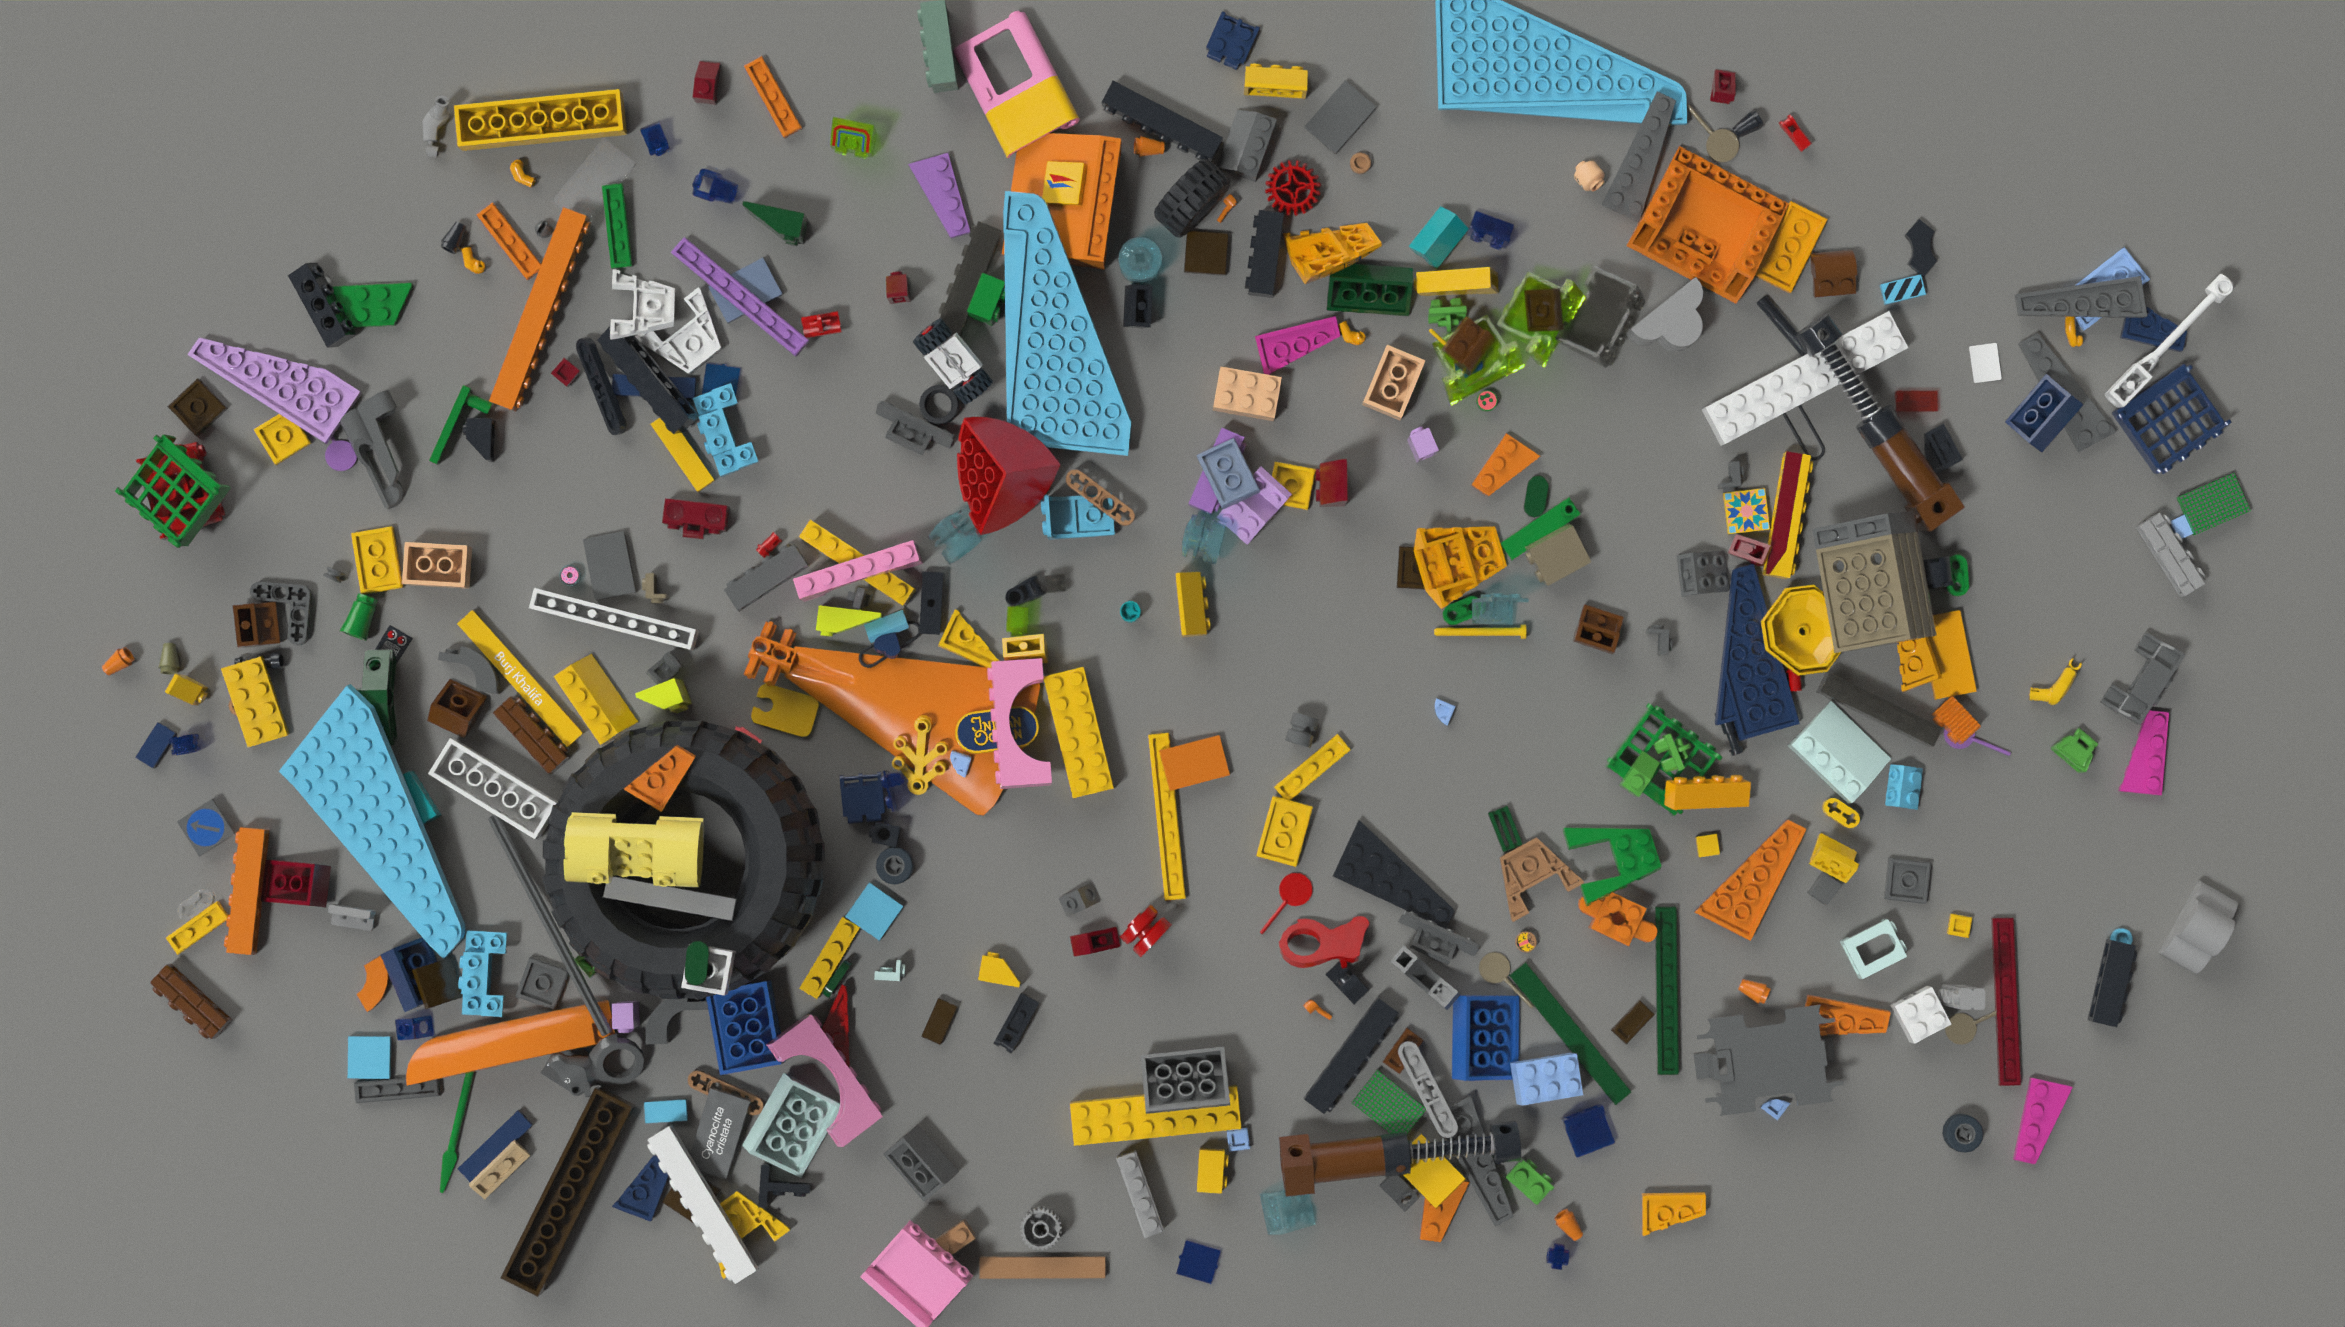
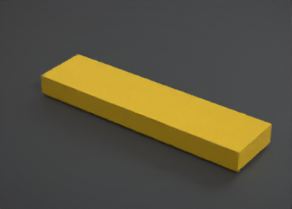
(684, 456)
(1312, 768)

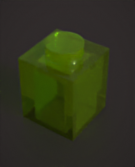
(1017, 621)

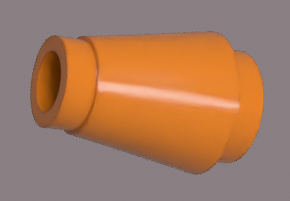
(1145, 146)
(119, 660)
(1754, 990)
(1567, 1222)

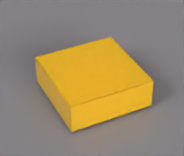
(1707, 845)
(1959, 925)

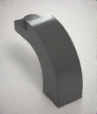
(1425, 977)
(659, 1022)

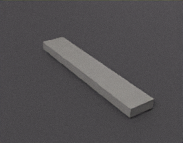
(670, 898)

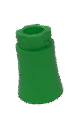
(360, 617)

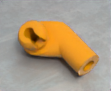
(518, 173)
(471, 263)
(2070, 329)
(1349, 336)

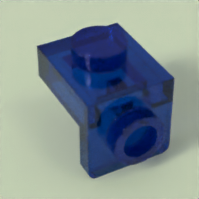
(655, 139)

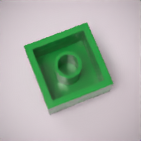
(987, 300)

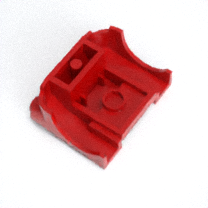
(196, 451)

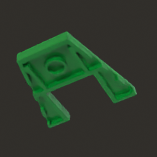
(1632, 852)

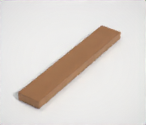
(1042, 1267)

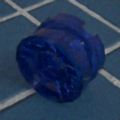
(185, 744)

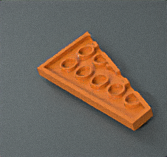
(1748, 891)

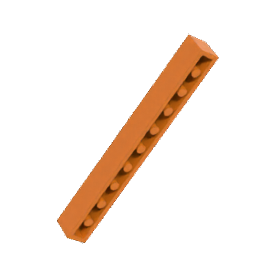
(539, 309)

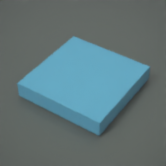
(874, 911)
(369, 1057)

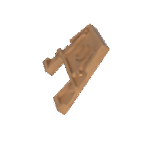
(1529, 866)

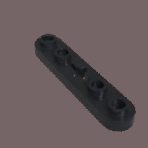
(598, 377)

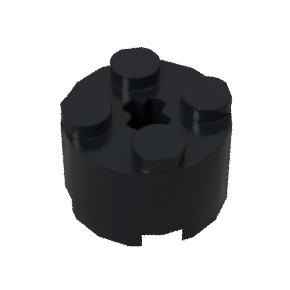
(1938, 572)

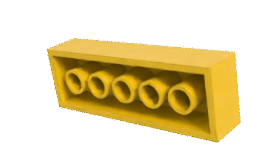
(1078, 732)

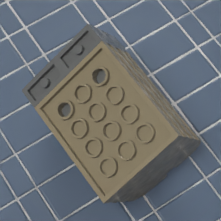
(1874, 581)

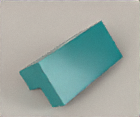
(1439, 237)
(421, 798)

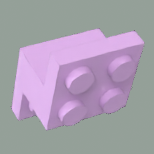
(1255, 512)

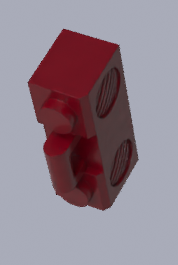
(685, 513)

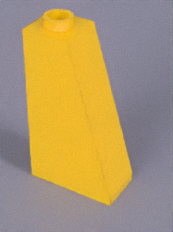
(1457, 282)

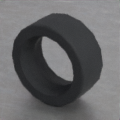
(939, 420)

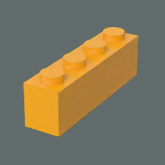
(1707, 793)

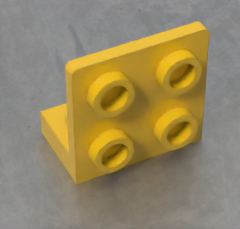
(1834, 858)

